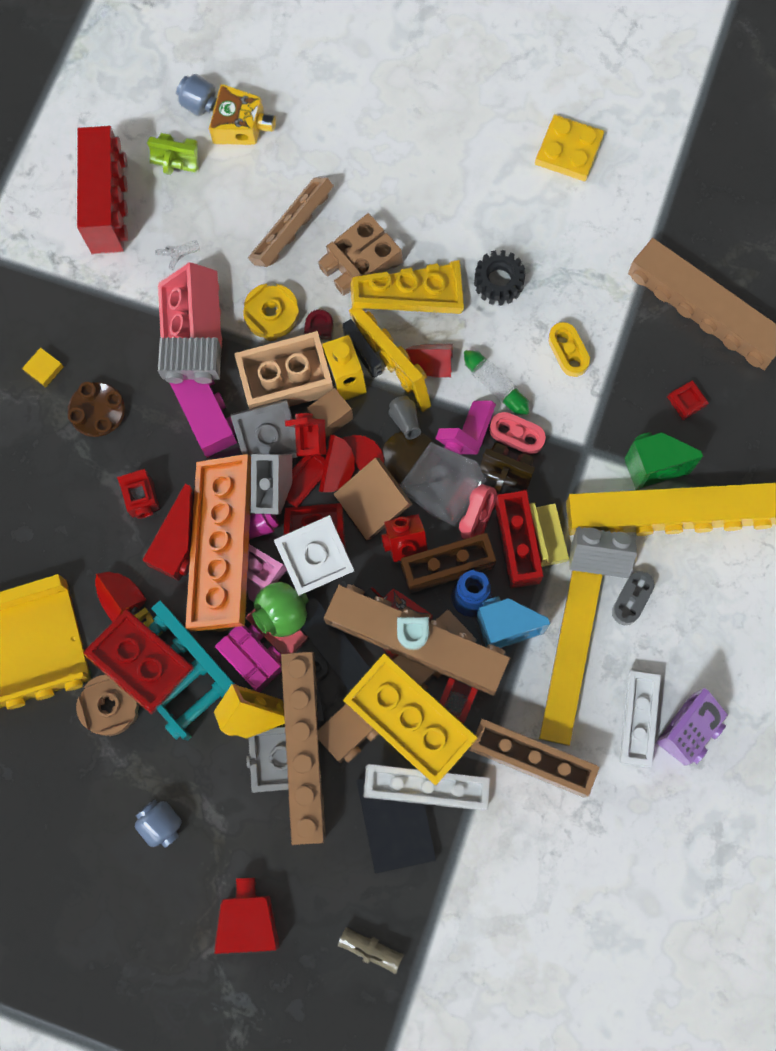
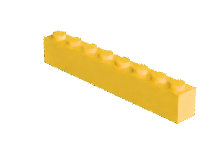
(674, 509)

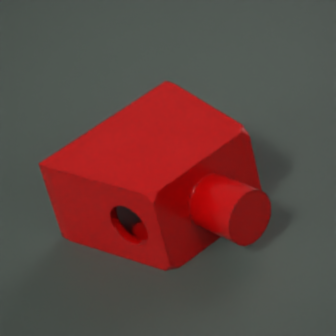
(246, 921)

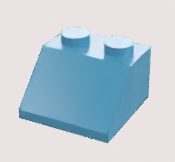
(509, 622)

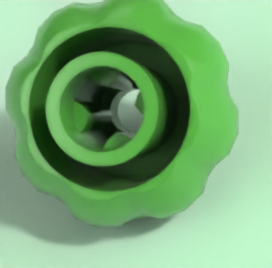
(280, 609)

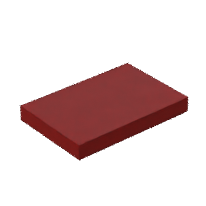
(138, 661)

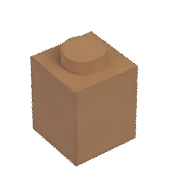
(332, 409)

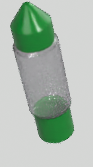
(496, 382)

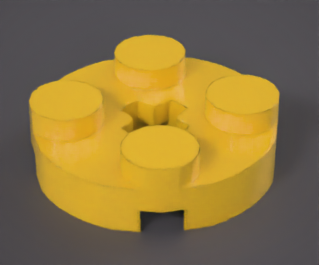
(271, 326)

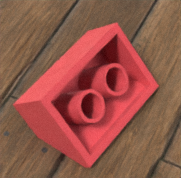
(190, 303)

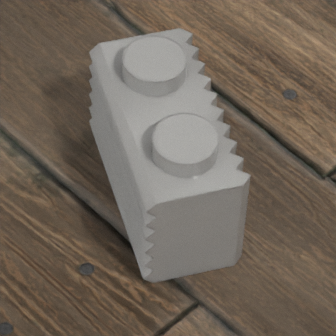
(189, 359)
(602, 552)

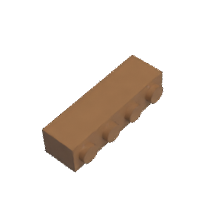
(534, 758)

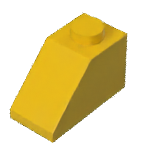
(248, 712)

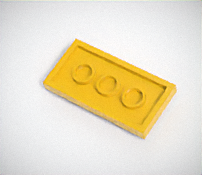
(410, 719)

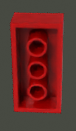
(101, 189)

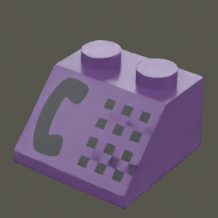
(693, 727)

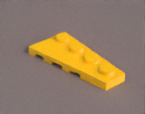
(393, 357)

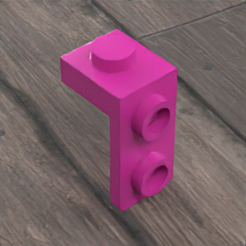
(473, 432)

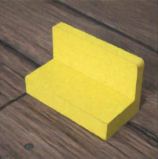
(549, 535)

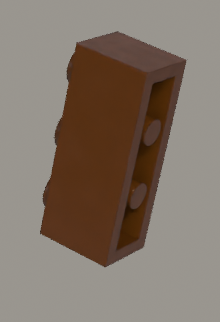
(447, 562)

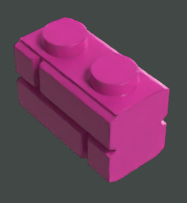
(250, 656)

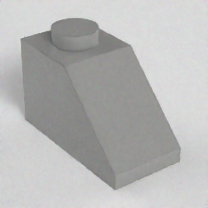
(270, 482)

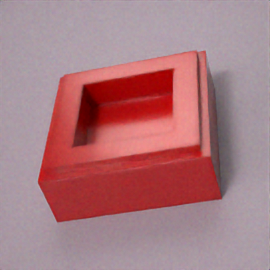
(687, 400)

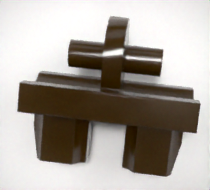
(505, 469)

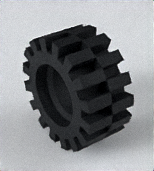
(503, 263)

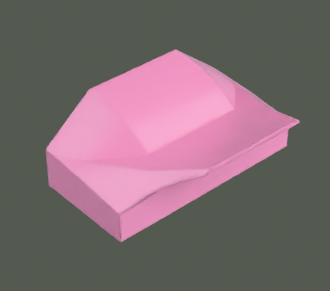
(261, 571)

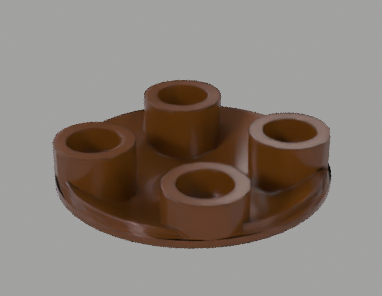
(96, 409)

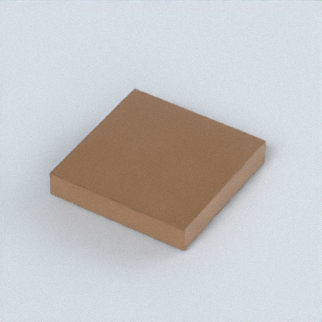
(372, 498)

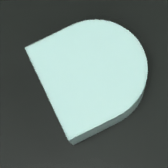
(412, 631)

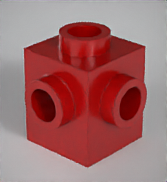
(404, 537)

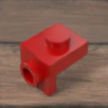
(309, 434)

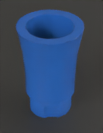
(467, 602)

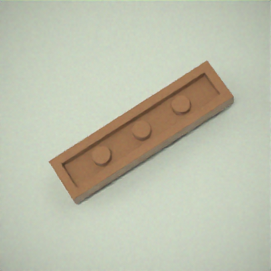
(296, 215)

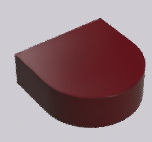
(320, 321)

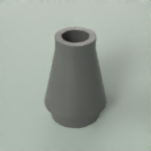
(404, 414)

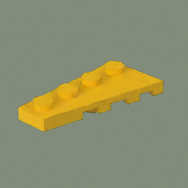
(419, 290)

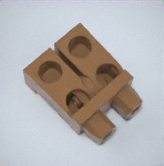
(360, 252)

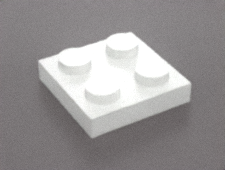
(314, 555)

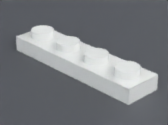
(414, 787)

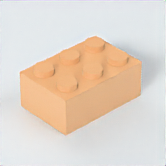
(285, 370)

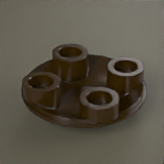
(403, 453)

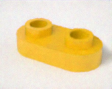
(569, 351)

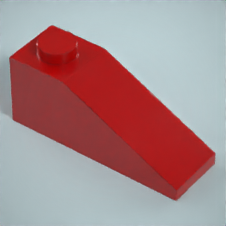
(172, 544)

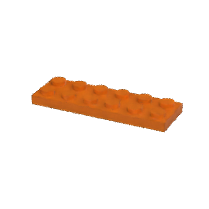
(219, 544)

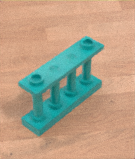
(202, 664)

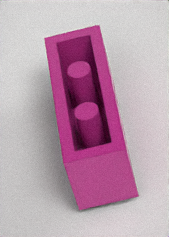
(205, 415)

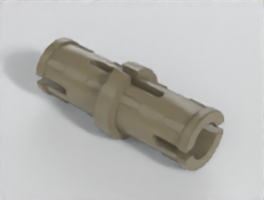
(370, 950)

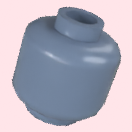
(196, 94)
(158, 824)

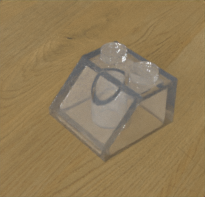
(443, 482)

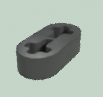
(627, 594)

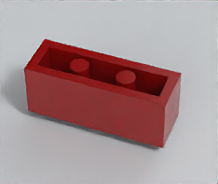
(518, 539)

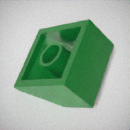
(659, 459)

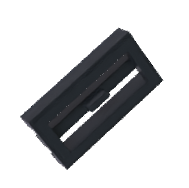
(363, 349)

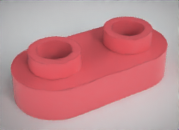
(518, 431)
(479, 511)

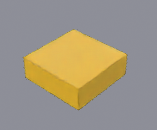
(43, 367)

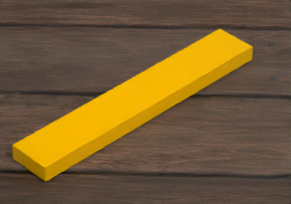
(570, 658)

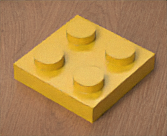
(569, 147)

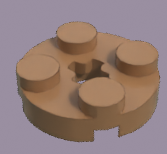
(100, 721)

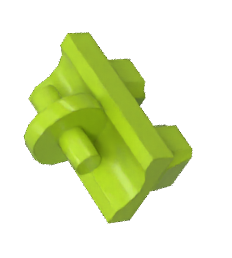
(173, 154)

